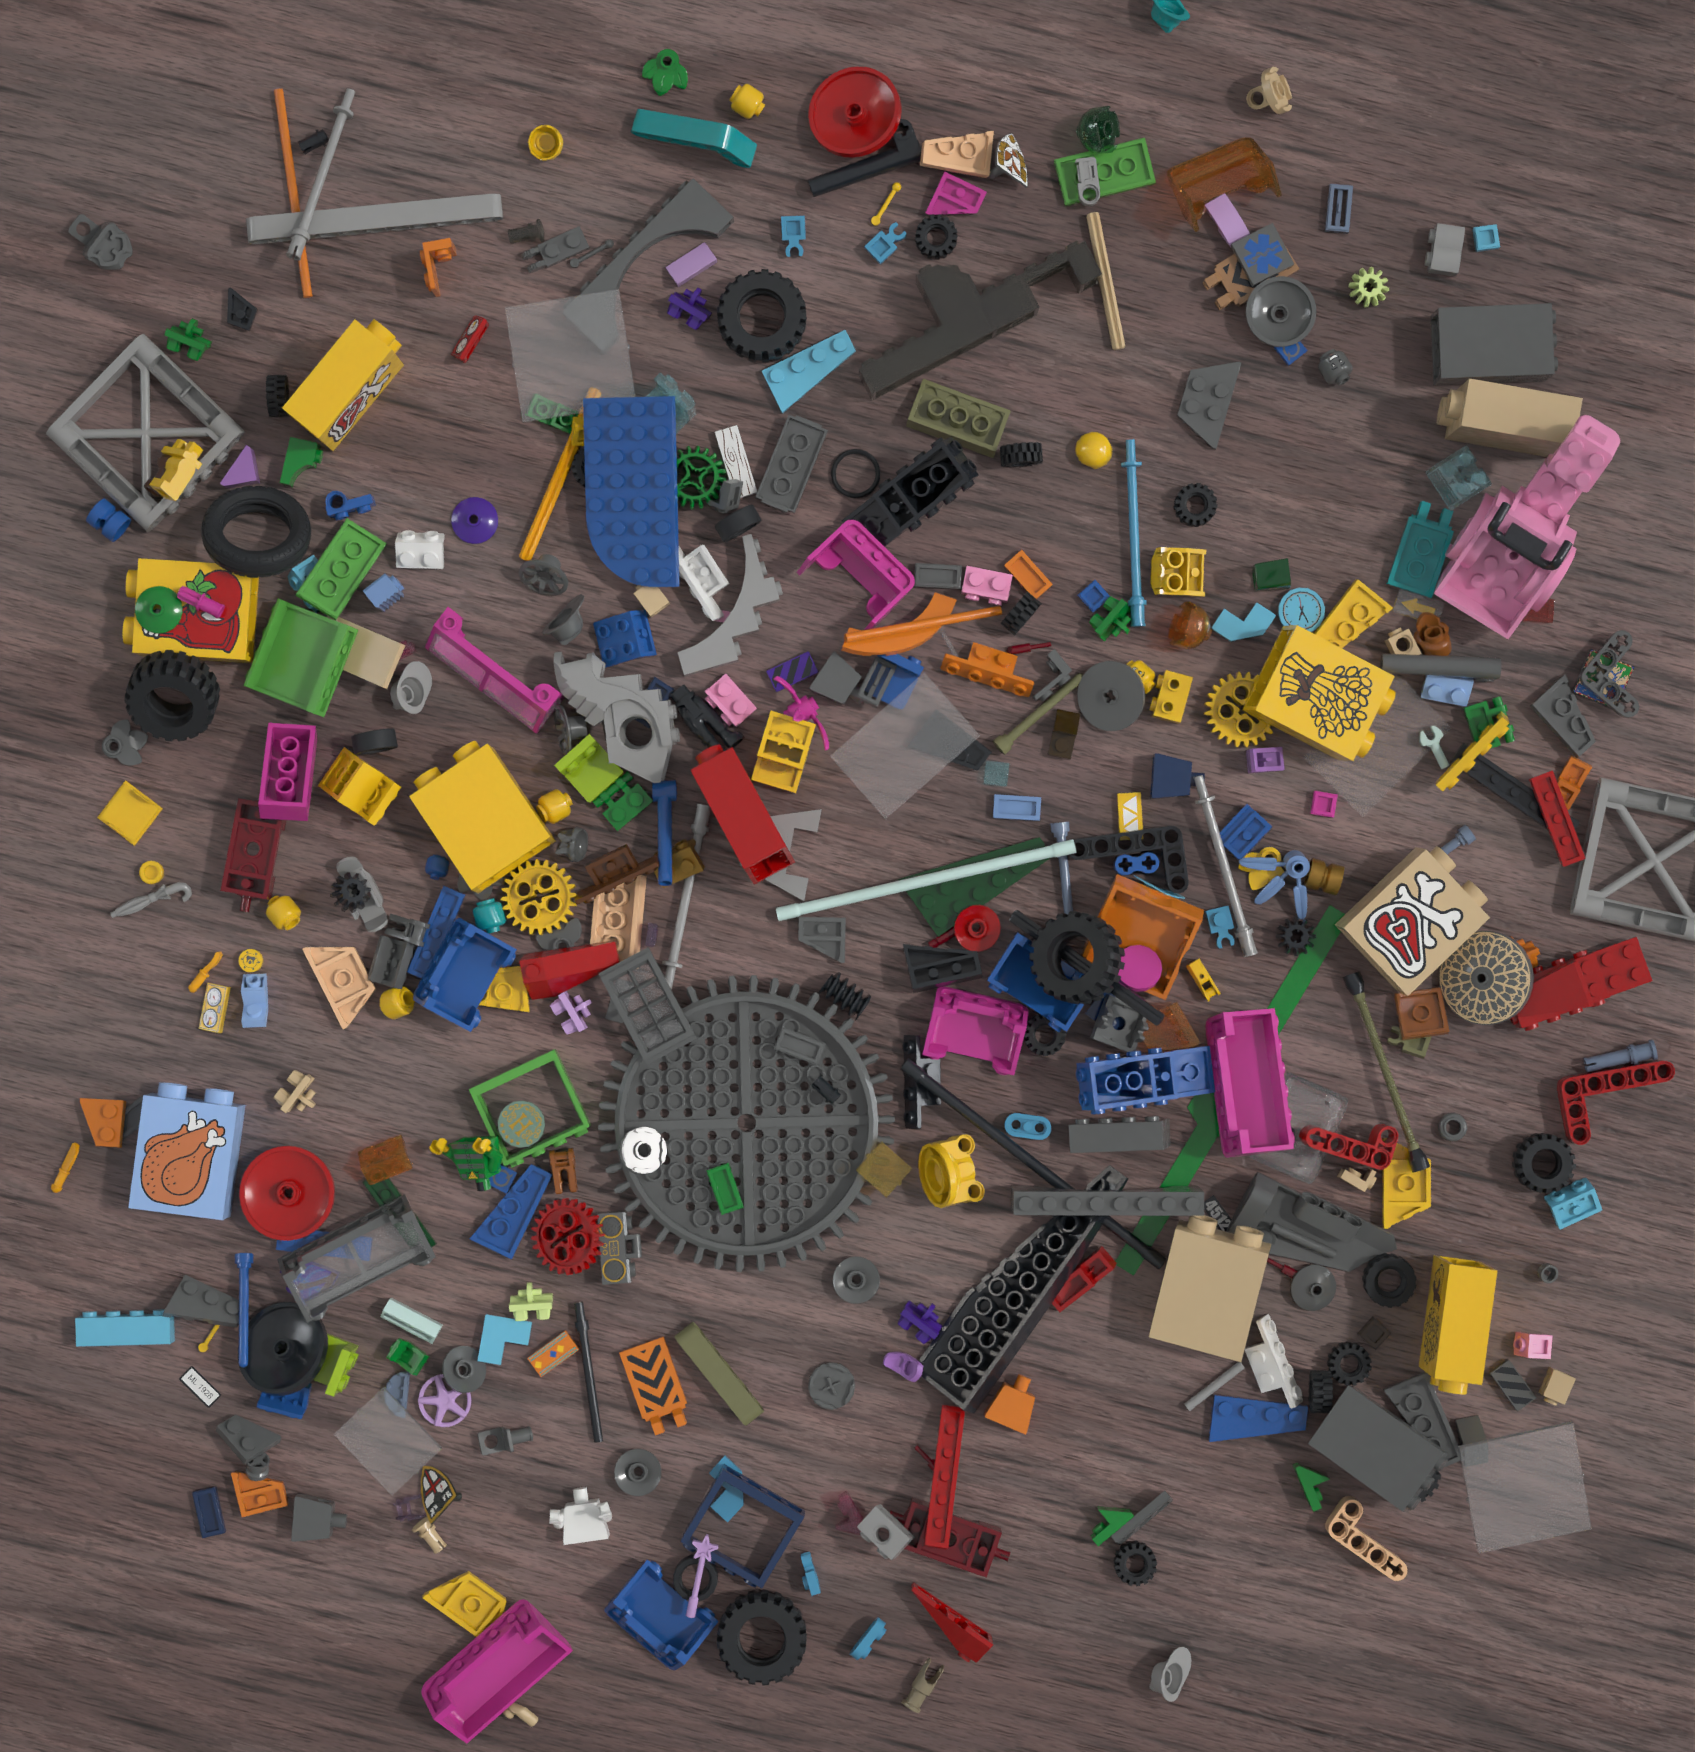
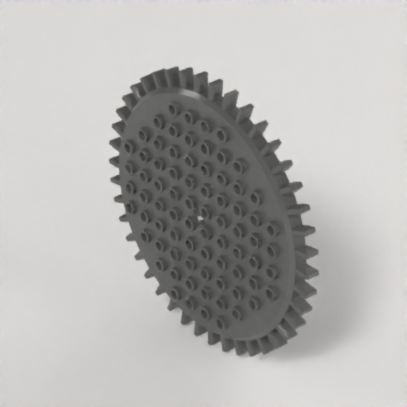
(827, 1199)

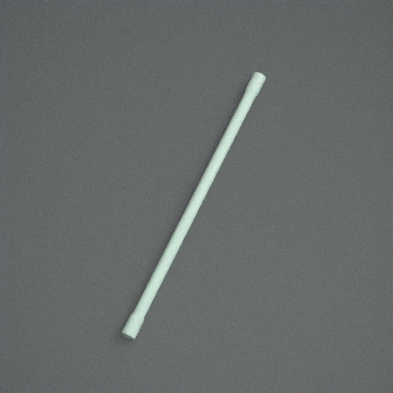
(1055, 850)

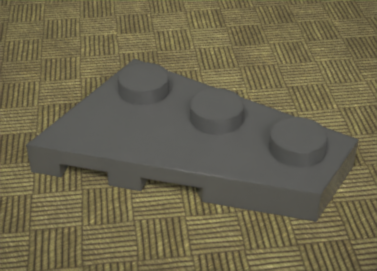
(1561, 714)
(203, 1303)

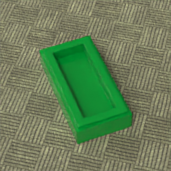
(725, 1188)

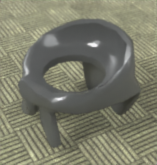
(573, 843)

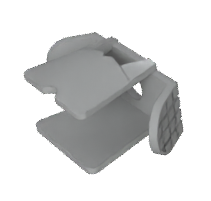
(373, 912)

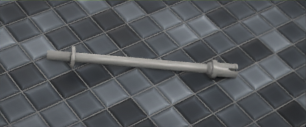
(300, 235)
(699, 830)
(1243, 931)

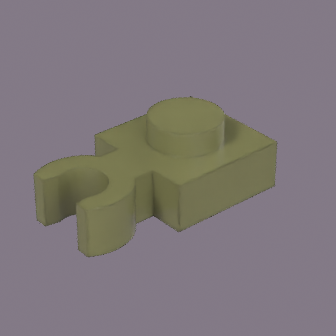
(1414, 1047)

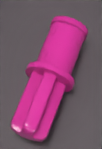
(200, 601)

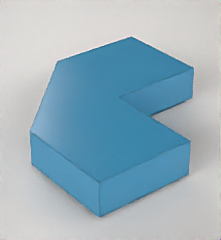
(731, 1498)

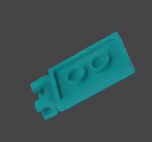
(1421, 552)

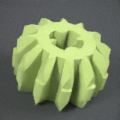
(1364, 278)

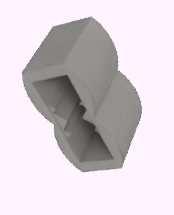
(1445, 249)

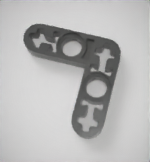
(1603, 680)

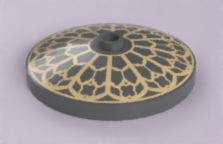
(1506, 984)

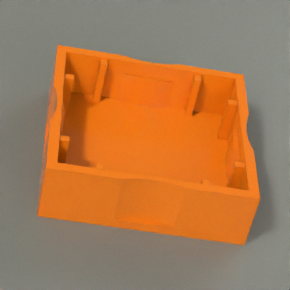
(1153, 921)

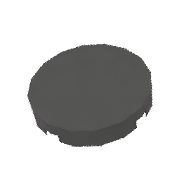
(831, 1385)

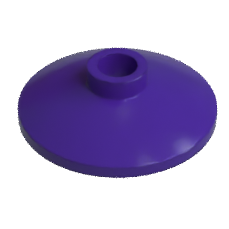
(477, 532)

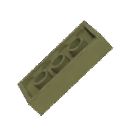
(957, 415)

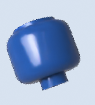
(437, 866)

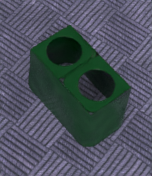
(1271, 575)

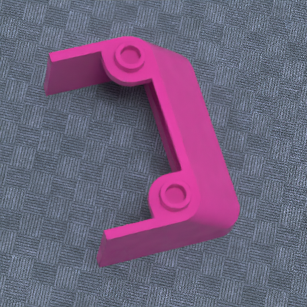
(868, 563)

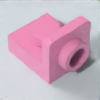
(1532, 1345)

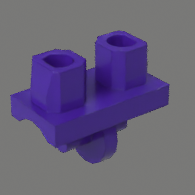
(680, 303)
(922, 1318)

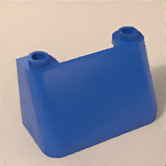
(462, 973)
(1015, 977)
(658, 1618)

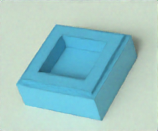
(1486, 238)

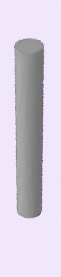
(1214, 1386)

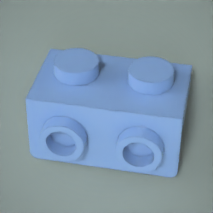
(1447, 689)

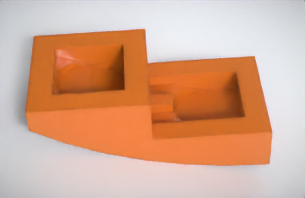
(1572, 778)

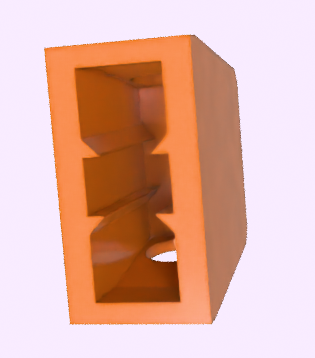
(1012, 1405)

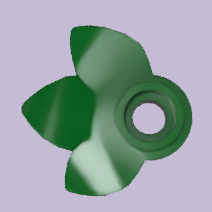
(665, 76)

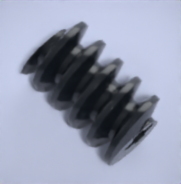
(845, 994)

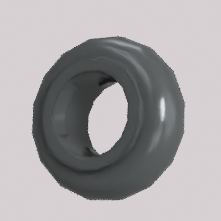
(1462, 1127)

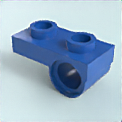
(360, 504)

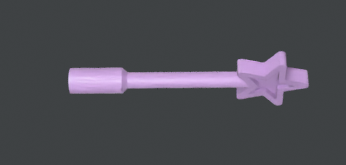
(703, 1551)

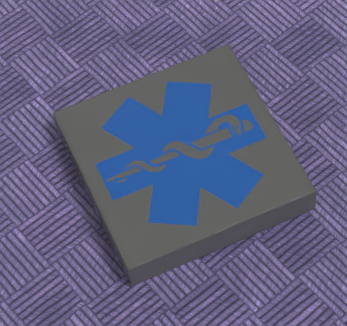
(1262, 254)

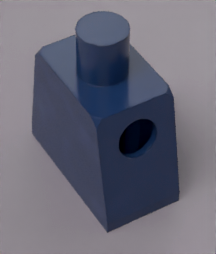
(1171, 777)

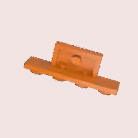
(990, 668)

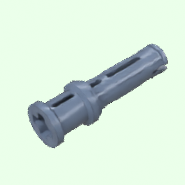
(1632, 1054)

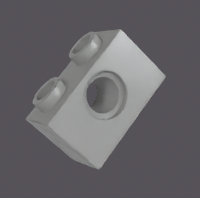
(898, 1535)

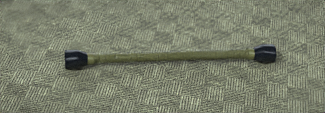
(1417, 1158)

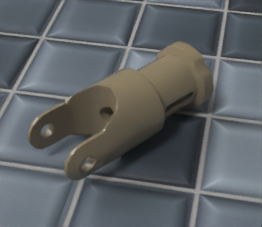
(921, 1687)

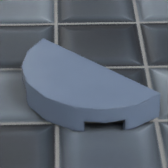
(399, 1387)

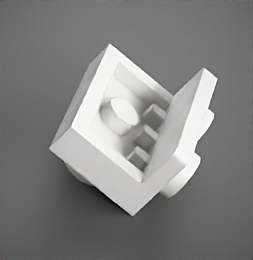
(419, 550)

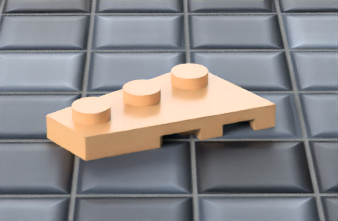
(961, 154)

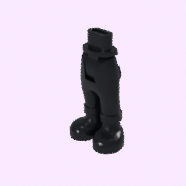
(696, 711)

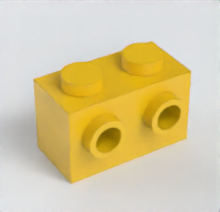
(1171, 696)

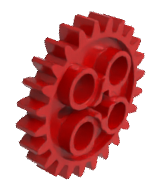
(578, 1255)

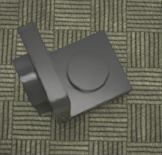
(1056, 664)

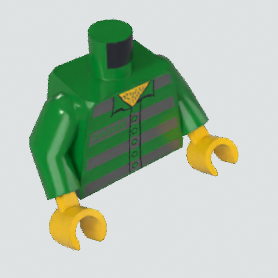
(474, 1157)

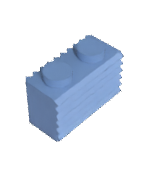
(384, 592)

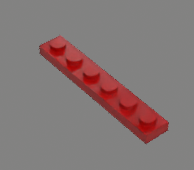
(944, 1477)

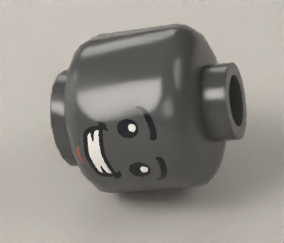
(1335, 367)

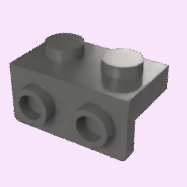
(391, 962)

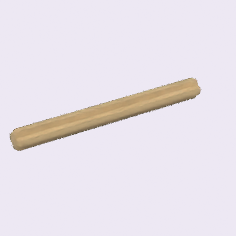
(1106, 282)

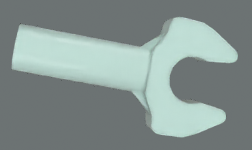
(1434, 745)

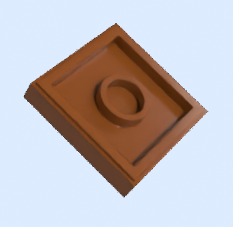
(1421, 1014)

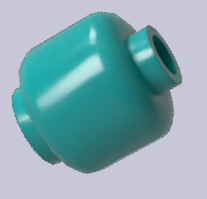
(489, 915)

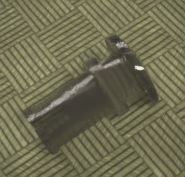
(527, 233)

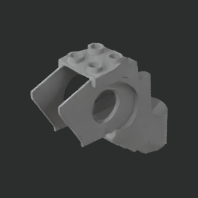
(616, 704)

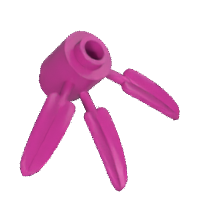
(803, 709)

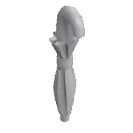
(164, 892)

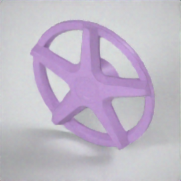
(444, 1401)

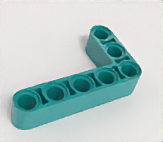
(695, 133)

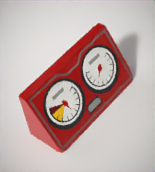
(470, 338)

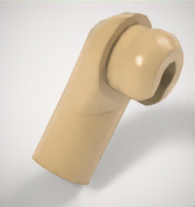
(522, 1712)

